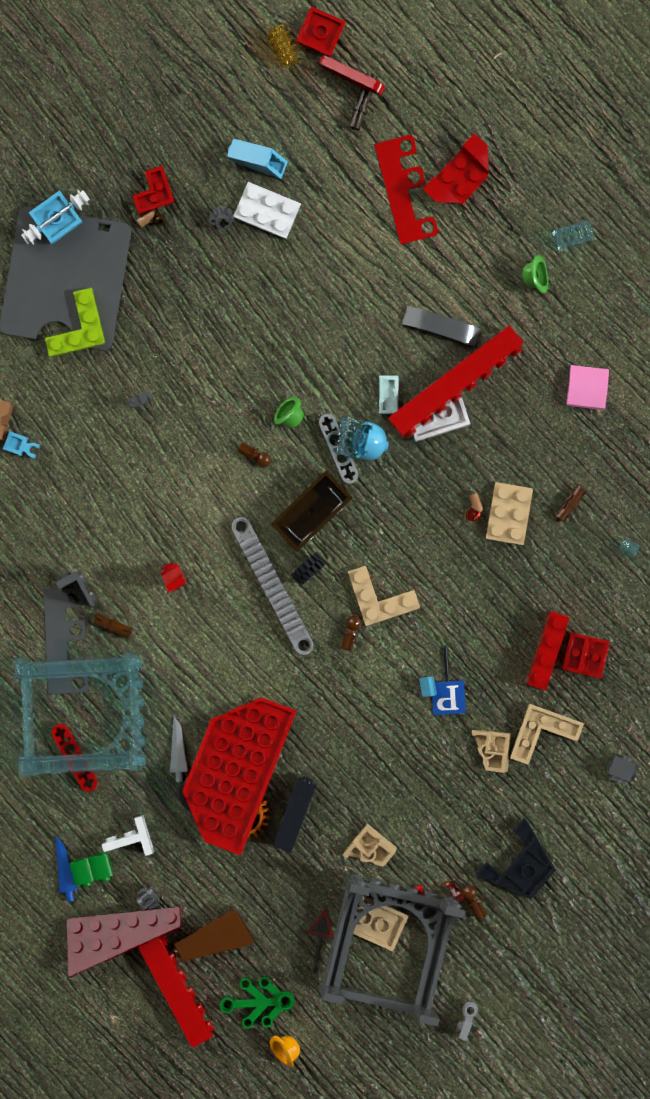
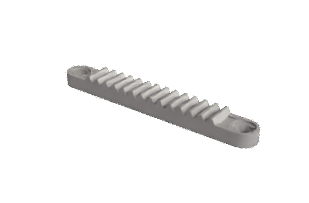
(272, 585)

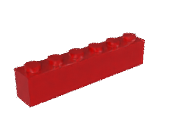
(176, 991)

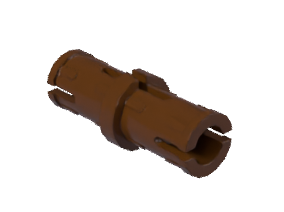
(570, 503)
(112, 626)

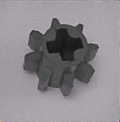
(221, 218)
(147, 898)

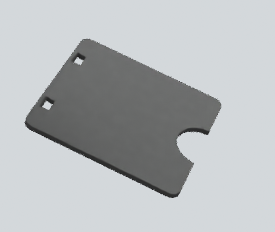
(47, 275)

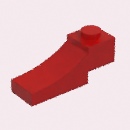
(173, 577)

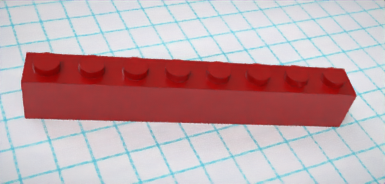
(455, 382)

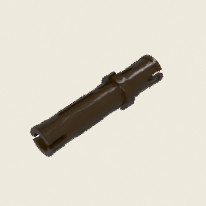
(356, 120)

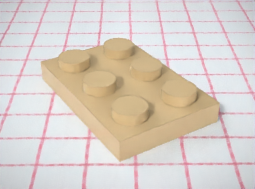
(509, 513)
(380, 925)

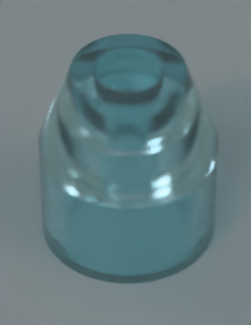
(629, 547)

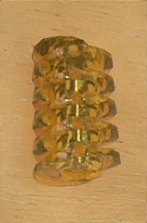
(283, 47)

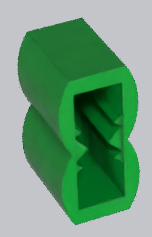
(91, 869)

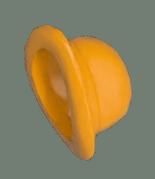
(285, 1049)

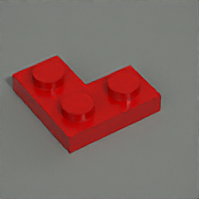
(158, 195)

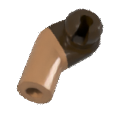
(152, 217)

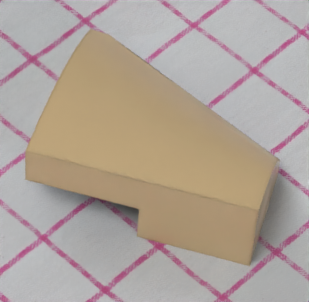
(494, 749)
(370, 847)

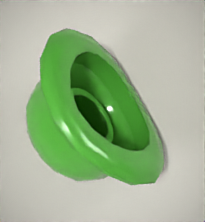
(536, 274)
(289, 413)

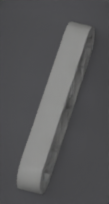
(333, 449)

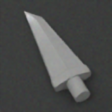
(178, 755)

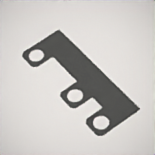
(58, 632)

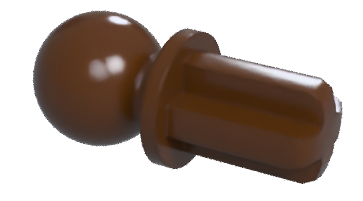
(262, 459)
(353, 624)
(470, 893)

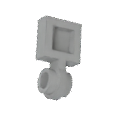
(463, 1027)

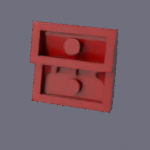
(586, 655)

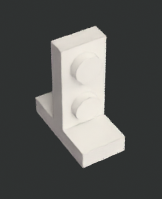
(132, 837)

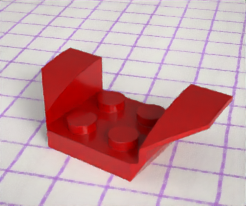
(462, 174)

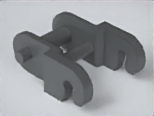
(140, 399)

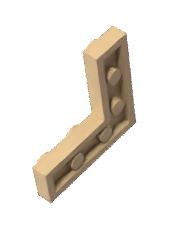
(370, 608)
(533, 721)

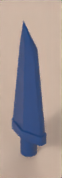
(66, 880)

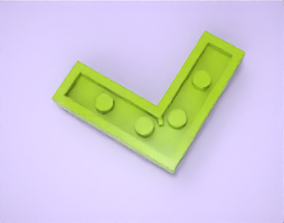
(87, 337)

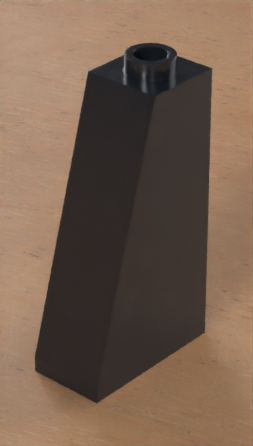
(295, 814)

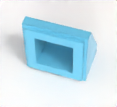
(428, 686)

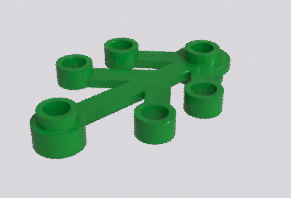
(260, 1002)

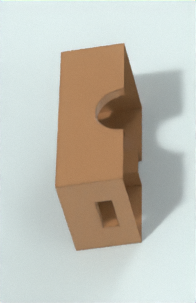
(5, 415)

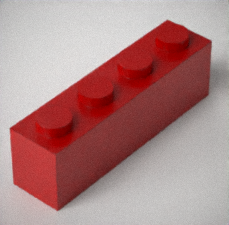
(547, 650)

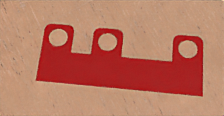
(397, 188)

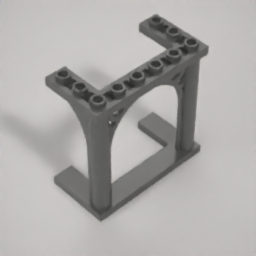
(446, 913)

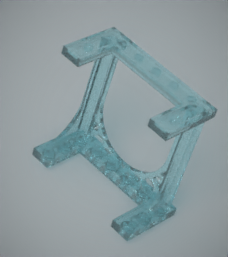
(124, 666)

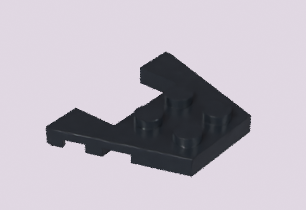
(527, 871)

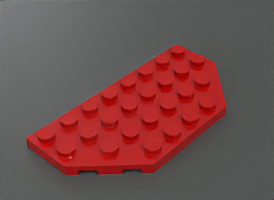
(236, 770)

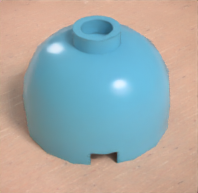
(372, 442)

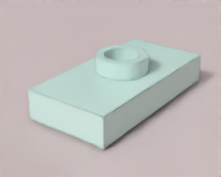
(388, 394)

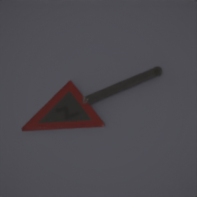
(321, 928)

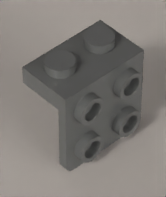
(68, 579)

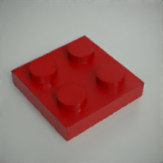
(320, 32)

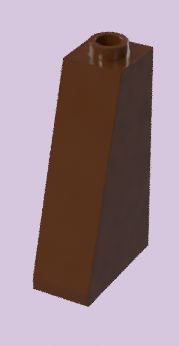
(216, 936)

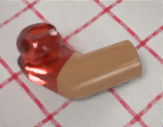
(476, 508)

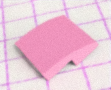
(587, 387)

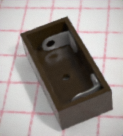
(322, 496)

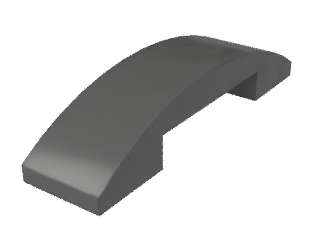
(441, 325)

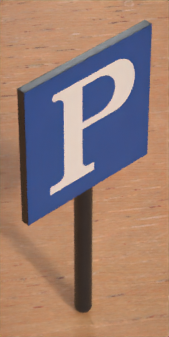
(450, 694)

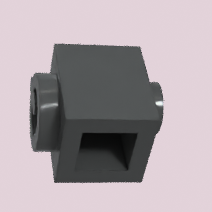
(621, 769)

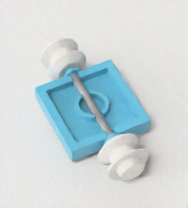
(55, 217)

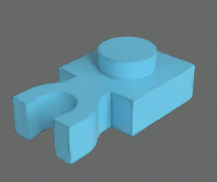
(18, 444)

